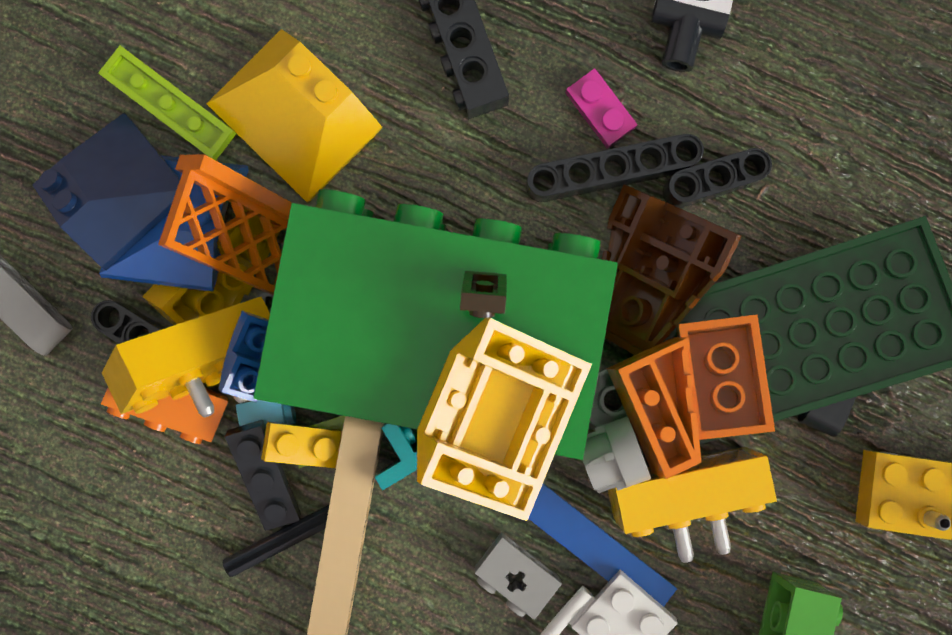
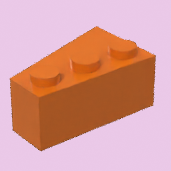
(660, 405)
(177, 415)

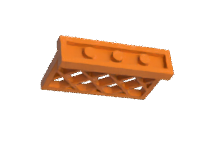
(243, 195)

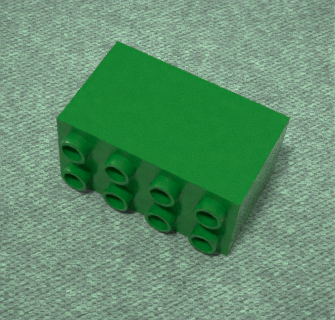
(375, 308)

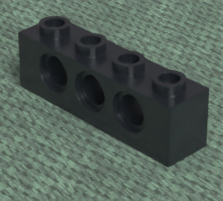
(474, 97)

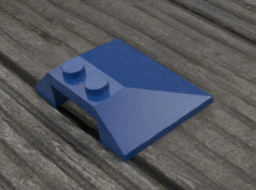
(157, 265)

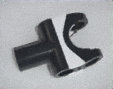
(687, 23)

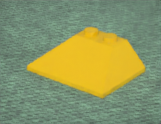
(295, 114)
(497, 418)

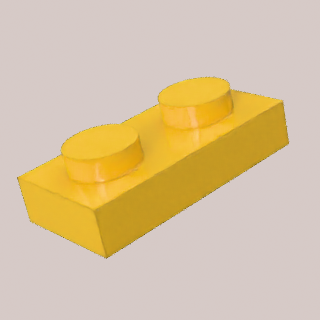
(301, 445)

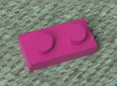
(601, 108)

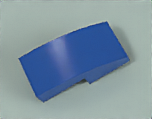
(244, 357)

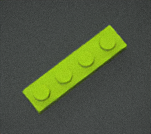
(167, 103)

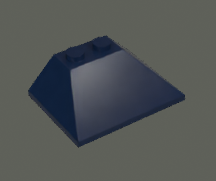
(109, 191)

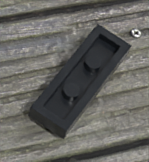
(263, 479)

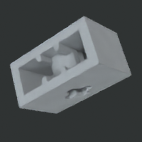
(538, 580)

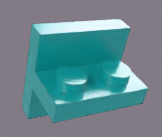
(404, 443)

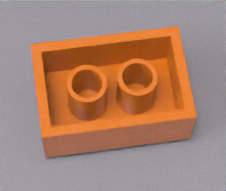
(728, 377)

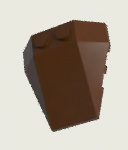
(662, 268)

